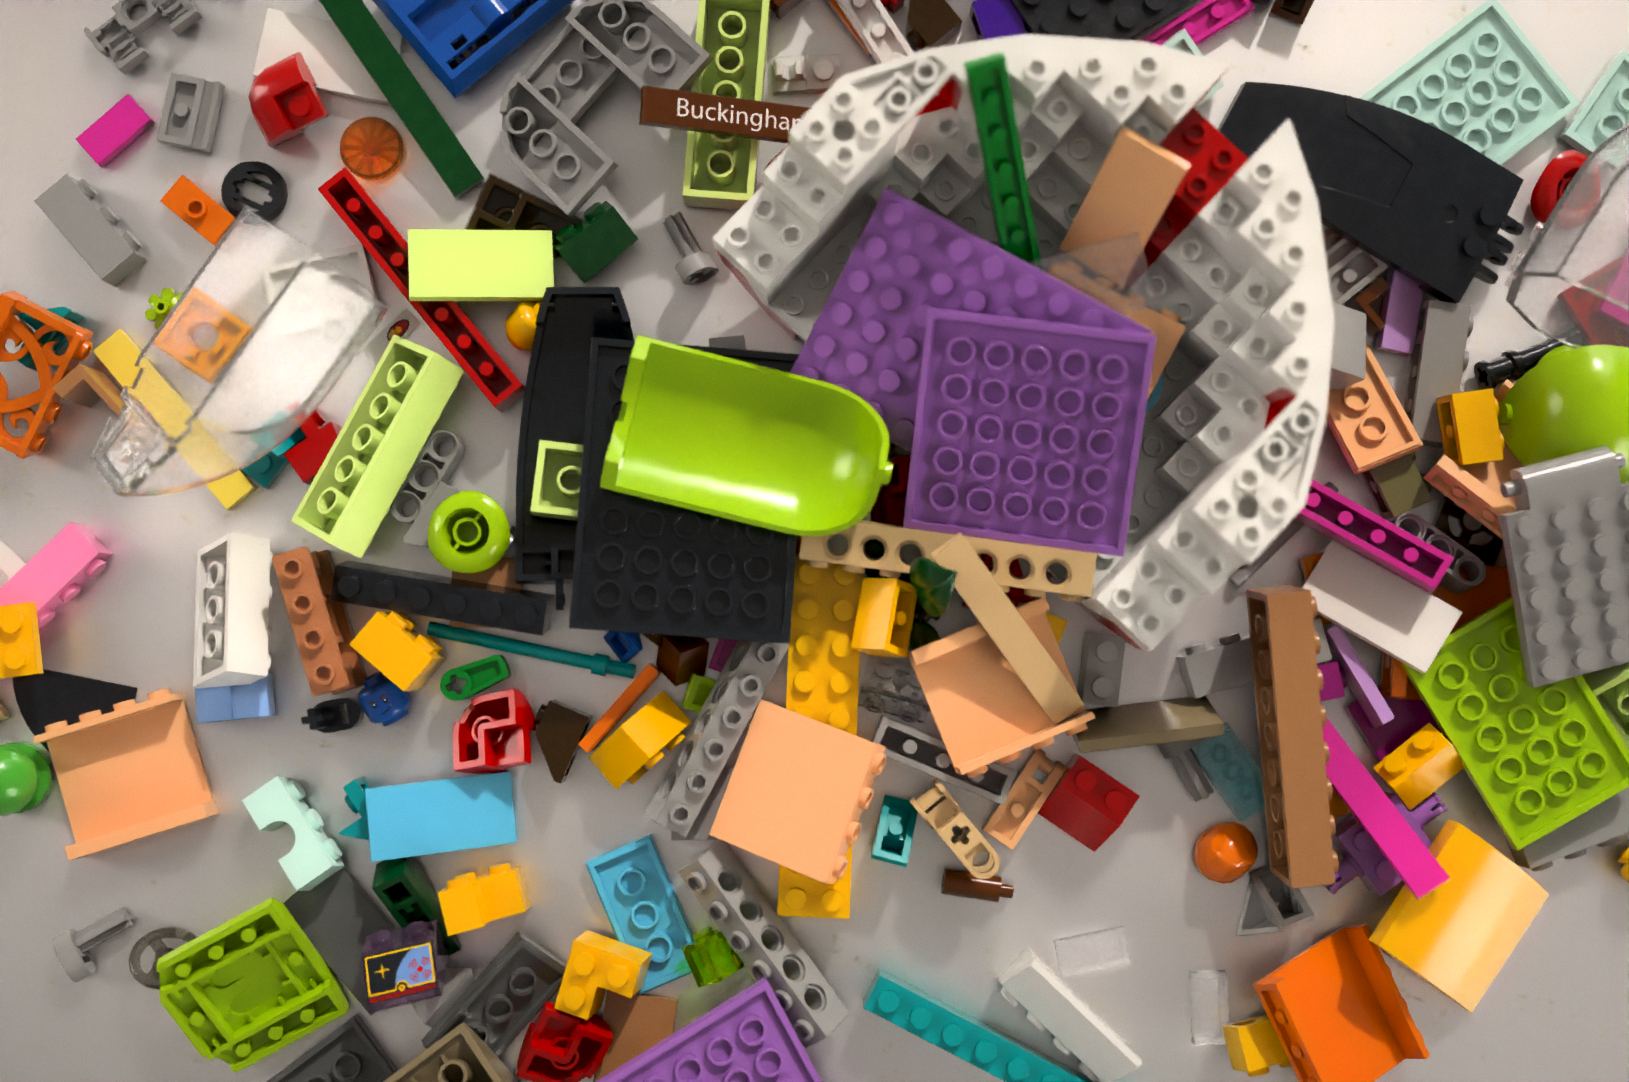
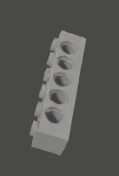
(714, 734)
(764, 942)

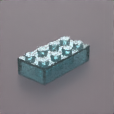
(1232, 772)

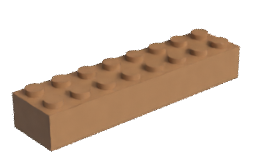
(1292, 735)

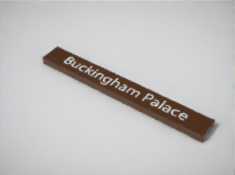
(718, 114)

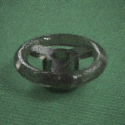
(153, 939)

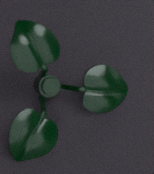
(933, 586)

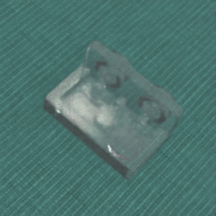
(892, 689)

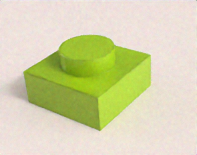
(697, 692)

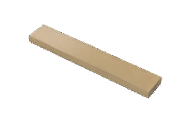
(1008, 629)

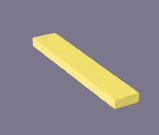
(119, 357)

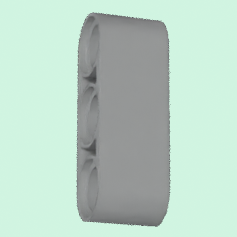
(427, 459)
(1462, 557)

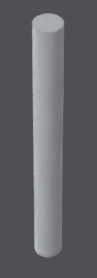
(1291, 528)

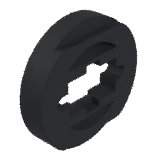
(242, 171)

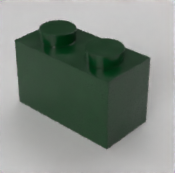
(594, 240)

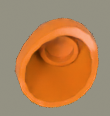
(1225, 852)

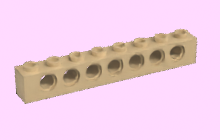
(1073, 587)

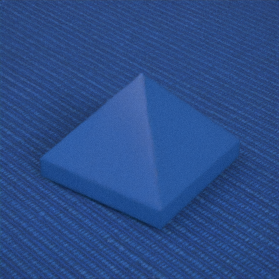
(624, 644)

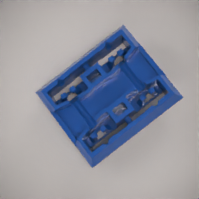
(437, 24)

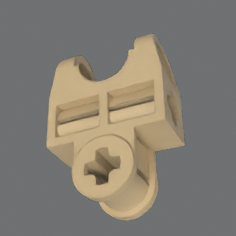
(945, 816)

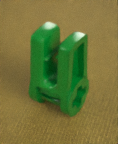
(478, 676)

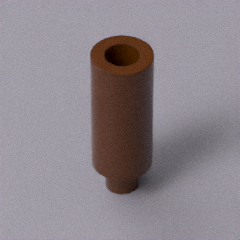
(966, 885)

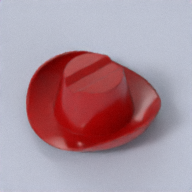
(1554, 182)

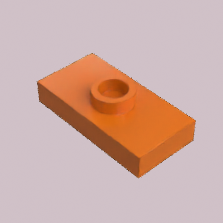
(198, 210)

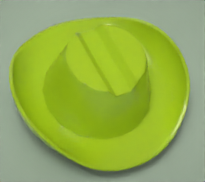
(468, 532)

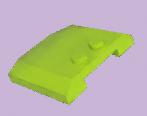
(249, 986)

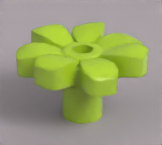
(161, 306)

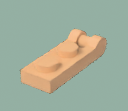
(1024, 799)

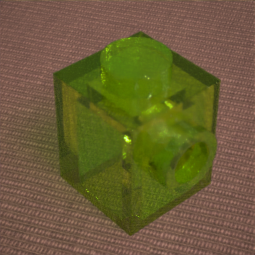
(711, 957)

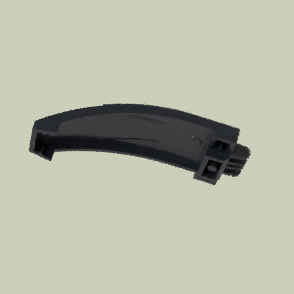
(1389, 182)
(557, 412)

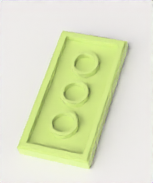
(479, 264)

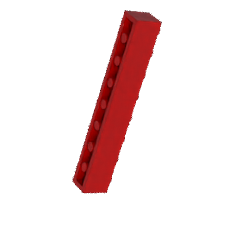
(443, 317)

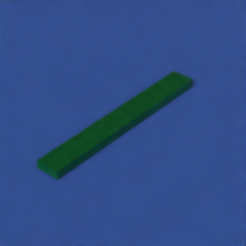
(404, 94)

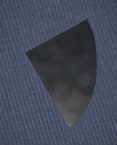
(63, 697)

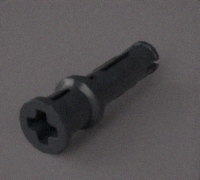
(1511, 364)

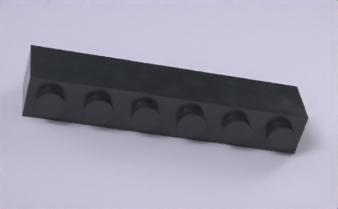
(442, 597)

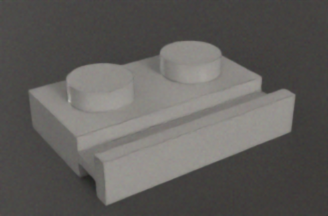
(190, 112)
(1350, 269)

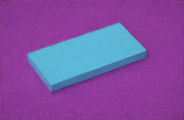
(440, 816)
(644, 907)

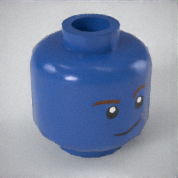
(383, 700)

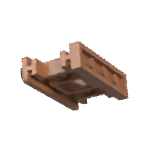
(318, 623)

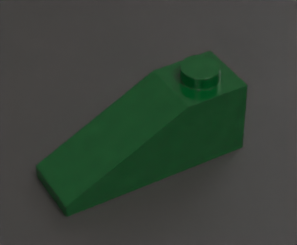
(410, 896)

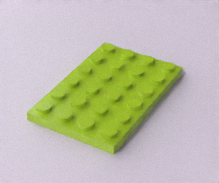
(1526, 748)

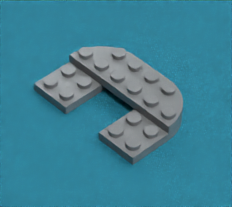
(572, 75)

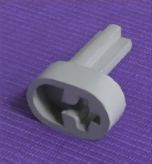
(696, 265)
(1188, 767)
(74, 946)

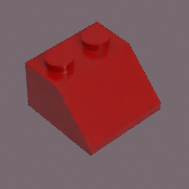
(1088, 803)

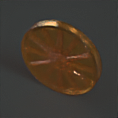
(371, 148)

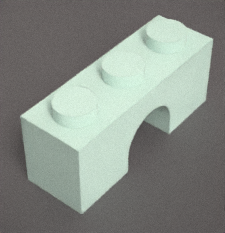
(313, 854)

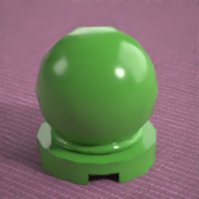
(23, 777)

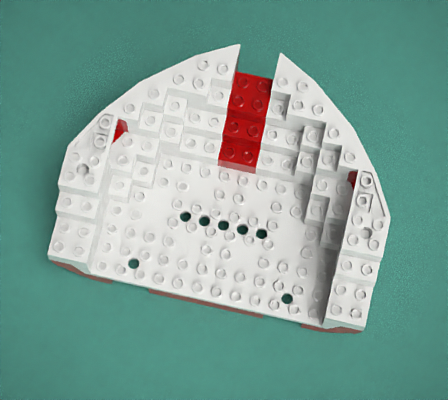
(1233, 256)

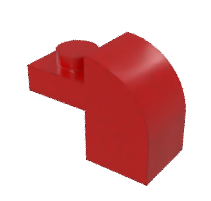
(311, 452)

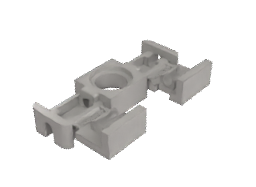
(117, 31)

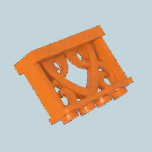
(44, 357)

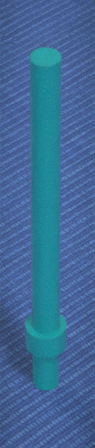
(598, 664)

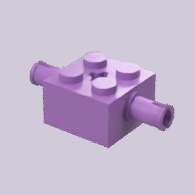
(1364, 858)

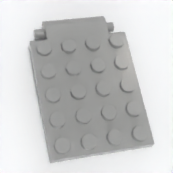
(1569, 564)

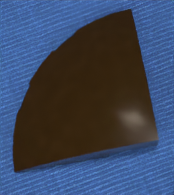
(513, 208)

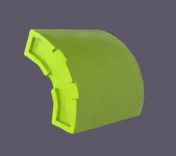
(1570, 406)
(745, 442)

